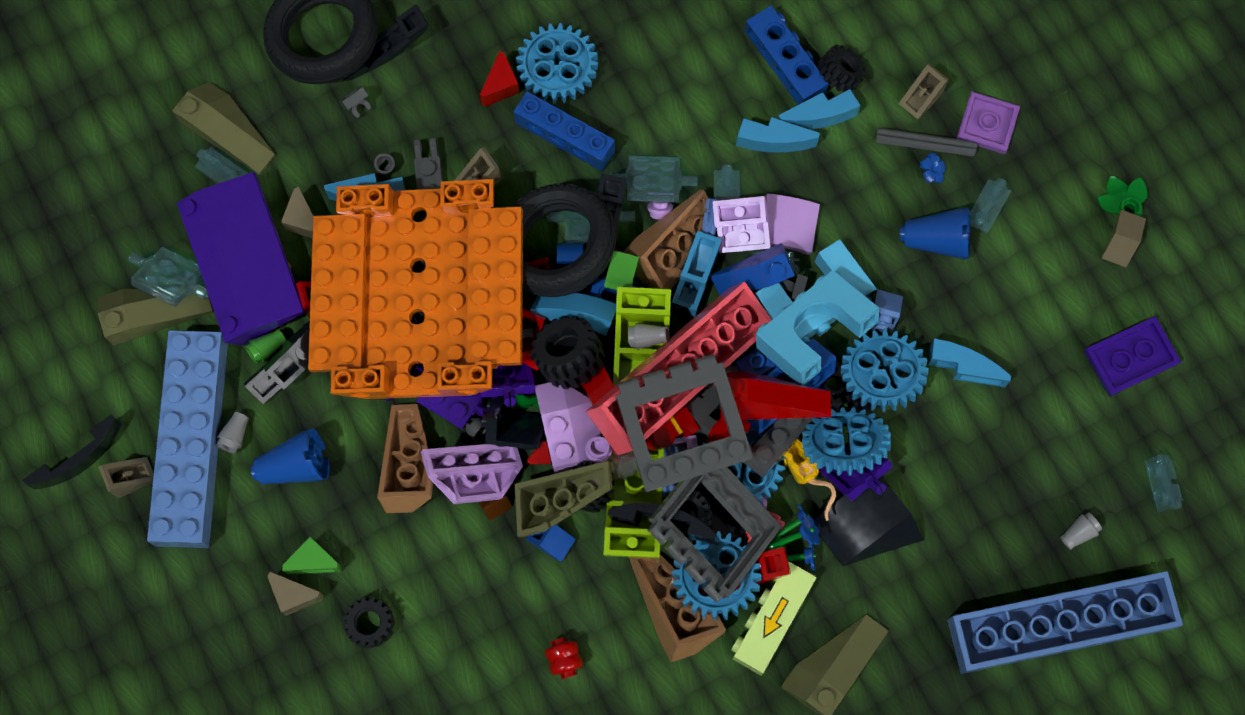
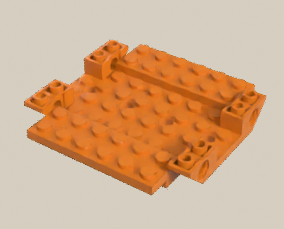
(369, 290)

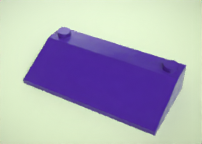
(240, 258)

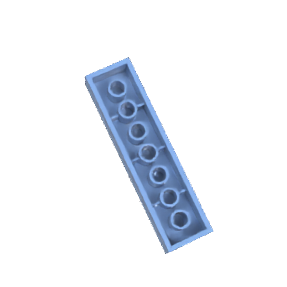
(188, 440)
(1064, 622)

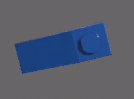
(757, 271)

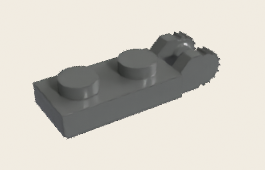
(427, 169)

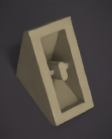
(924, 91)
(480, 168)
(298, 215)
(1124, 238)
(127, 476)
(292, 595)

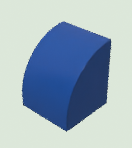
(568, 253)
(552, 542)

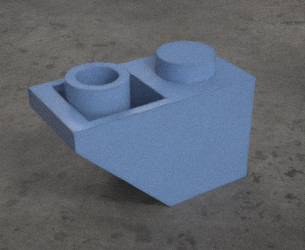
(889, 310)

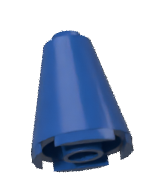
(940, 233)
(293, 461)

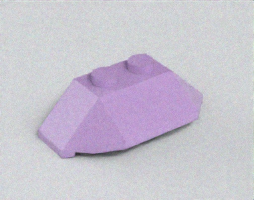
(565, 424)
(472, 471)

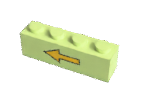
(773, 619)

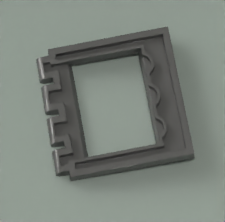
(769, 447)
(696, 460)
(740, 505)

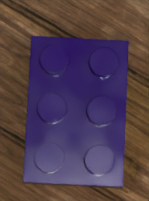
(1132, 356)

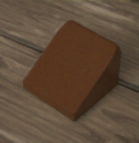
(495, 507)

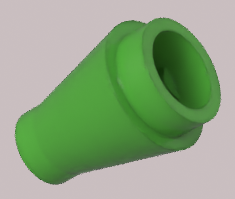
(264, 346)

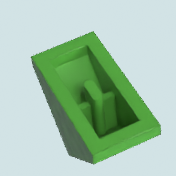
(621, 270)
(311, 559)

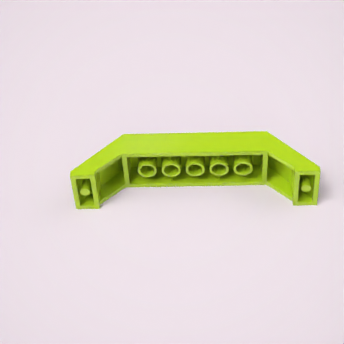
(647, 307)

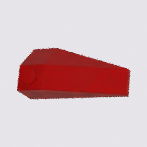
(774, 398)

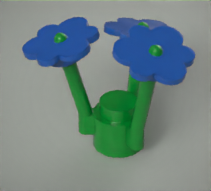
(807, 531)

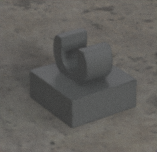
(353, 99)
(794, 289)

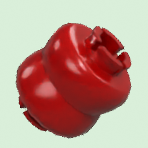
(563, 658)

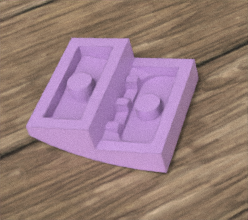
(792, 222)
(742, 224)

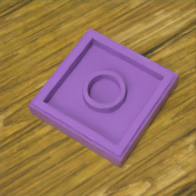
(988, 122)

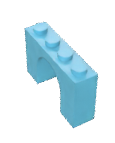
(835, 258)
(828, 297)

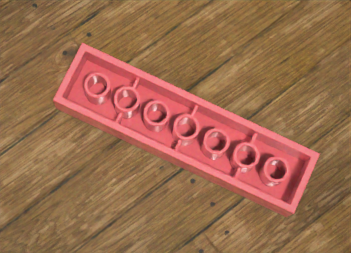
(721, 329)

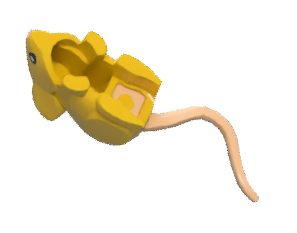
(805, 472)

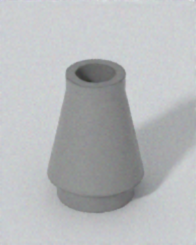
(646, 335)
(232, 434)
(1081, 530)

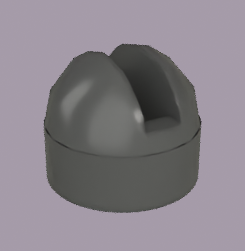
(380, 159)
(474, 429)

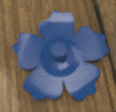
(933, 168)

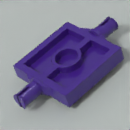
(511, 381)
(452, 408)
(857, 483)

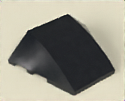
(866, 525)

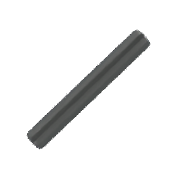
(926, 142)

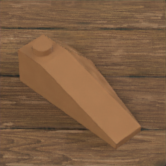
(667, 243)
(403, 473)
(677, 628)

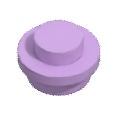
(659, 209)
(598, 449)

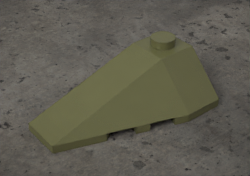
(222, 123)
(135, 313)
(555, 497)
(832, 669)

